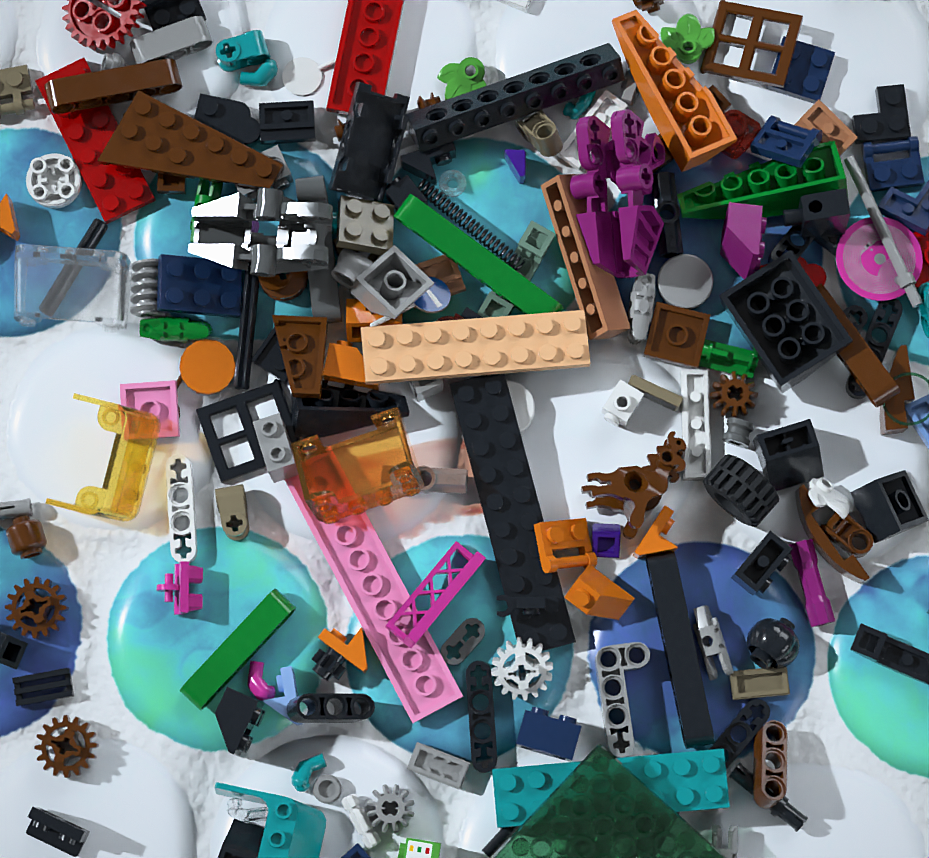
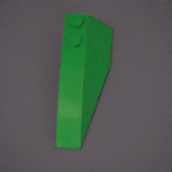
(768, 184)

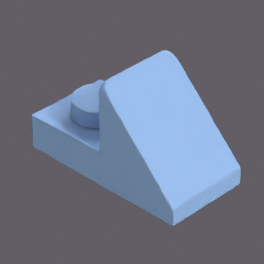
(287, 684)

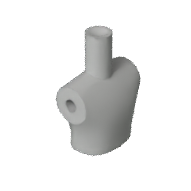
(350, 266)

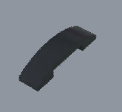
(891, 653)

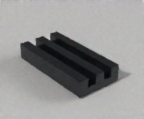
(18, 691)

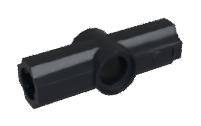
(665, 198)

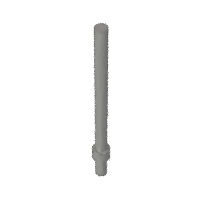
(905, 279)

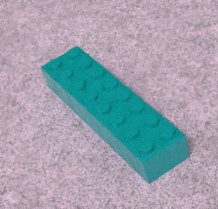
(680, 779)

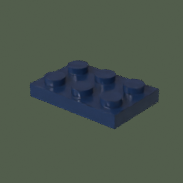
(198, 287)

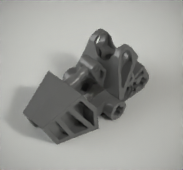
(226, 236)

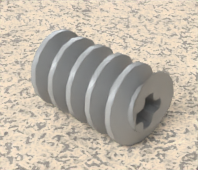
(145, 288)

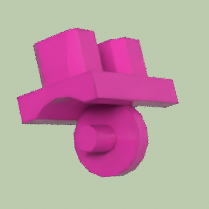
(183, 576)

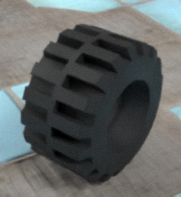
(741, 490)

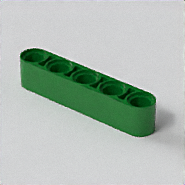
(237, 649)

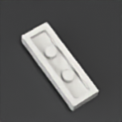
(603, 110)

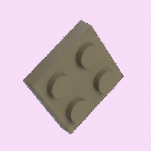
(364, 225)

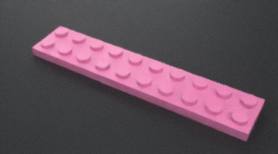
(375, 596)

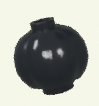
(773, 643)

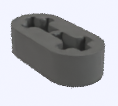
(458, 636)

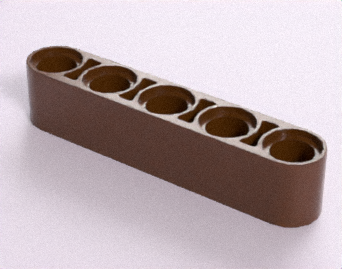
(112, 86)
(861, 360)

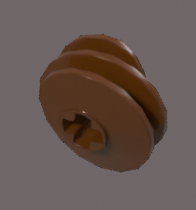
(285, 289)

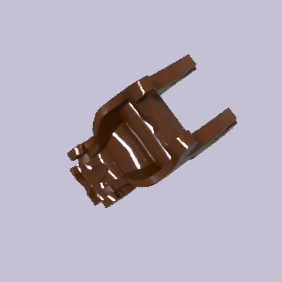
(638, 489)

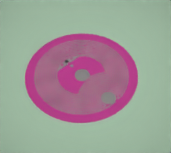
(866, 265)

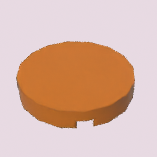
(207, 367)

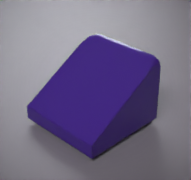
(517, 162)
(606, 540)

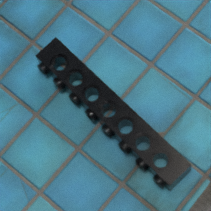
(515, 97)

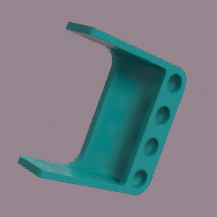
(290, 826)

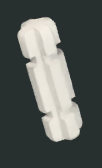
(361, 821)

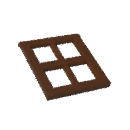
(751, 44)

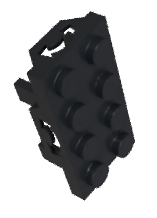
(370, 144)

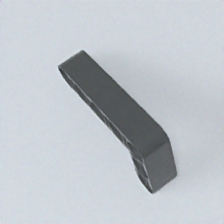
(322, 286)

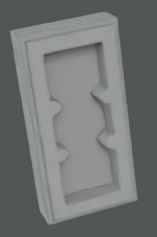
(438, 765)

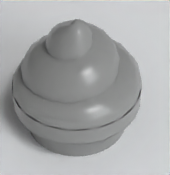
(112, 61)

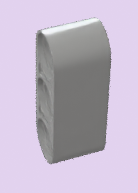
(172, 41)

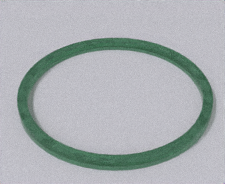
(900, 422)

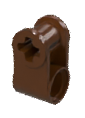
(845, 532)

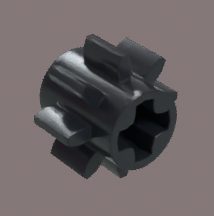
(329, 664)

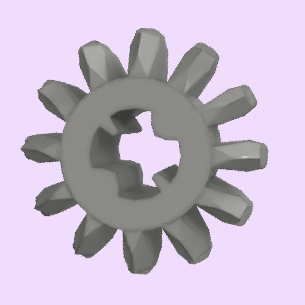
(390, 798)

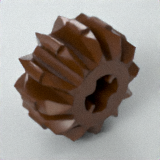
(735, 385)

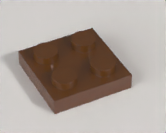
(676, 335)

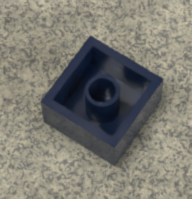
(548, 734)

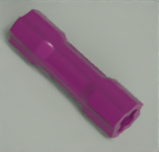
(817, 604)

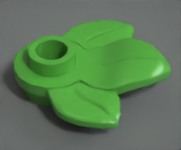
(687, 35)
(457, 79)

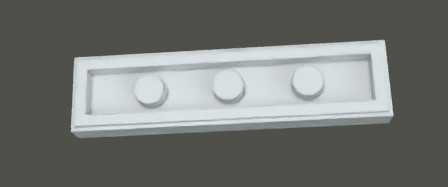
(696, 423)

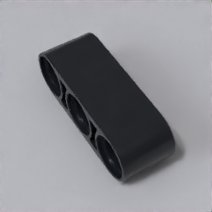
(342, 704)

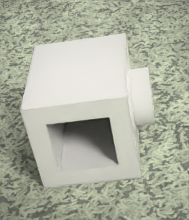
(621, 404)

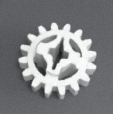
(511, 669)

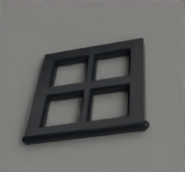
(240, 403)

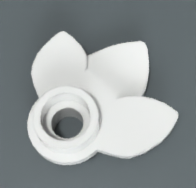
(822, 494)

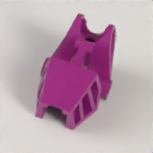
(623, 239)

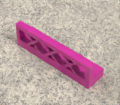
(444, 599)

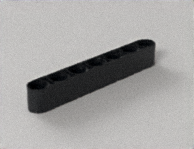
(679, 650)

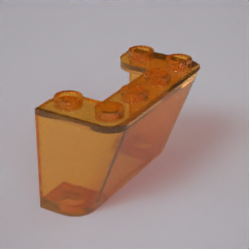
(358, 471)

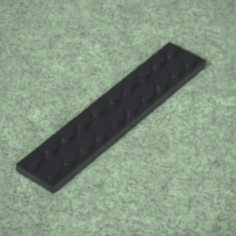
(510, 506)

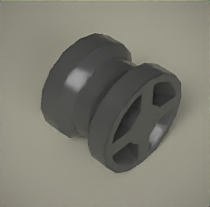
(738, 432)

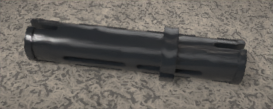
(782, 808)

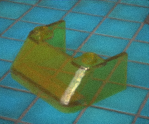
(128, 463)

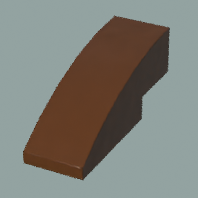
(896, 405)

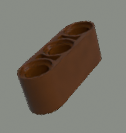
(762, 774)

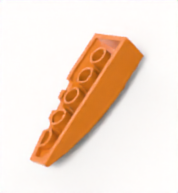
(676, 101)

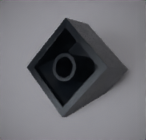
(889, 506)

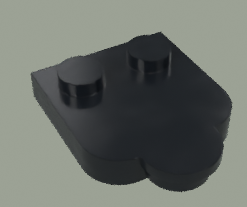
(228, 117)

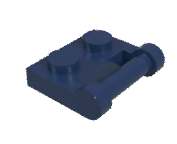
(785, 141)
(893, 173)

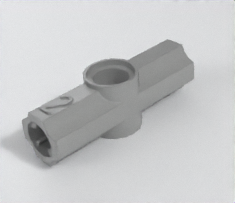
(446, 480)

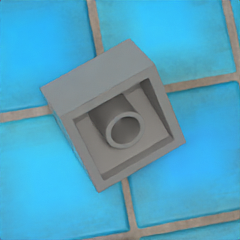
(391, 284)

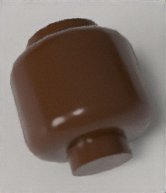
(26, 537)

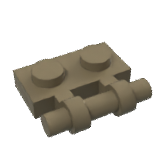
(14, 84)

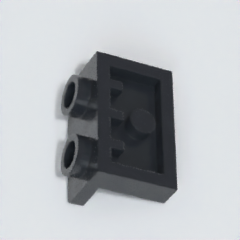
(167, 12)
(56, 831)

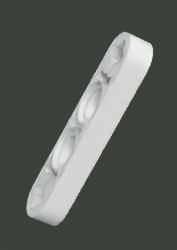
(178, 509)

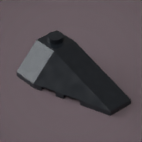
(341, 410)

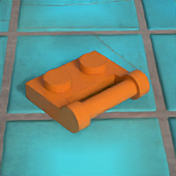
(563, 536)

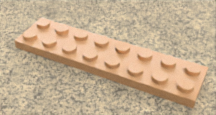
(475, 347)

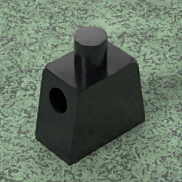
(820, 214)

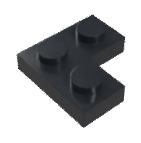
(889, 123)

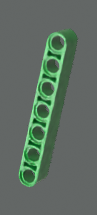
(474, 258)

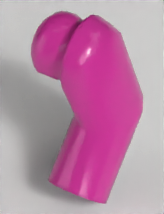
(256, 683)

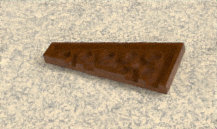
(176, 145)

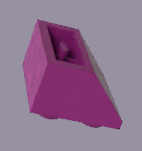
(742, 238)

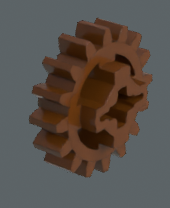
(32, 596)
(62, 758)

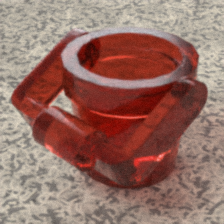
(739, 124)

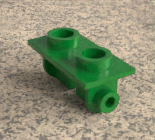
(728, 359)

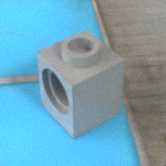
(426, 388)

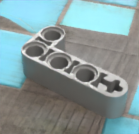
(620, 701)

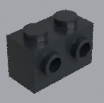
(761, 563)

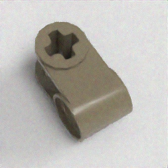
(540, 133)
(233, 506)

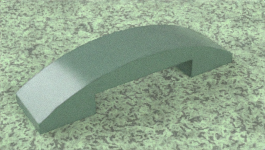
(531, 247)

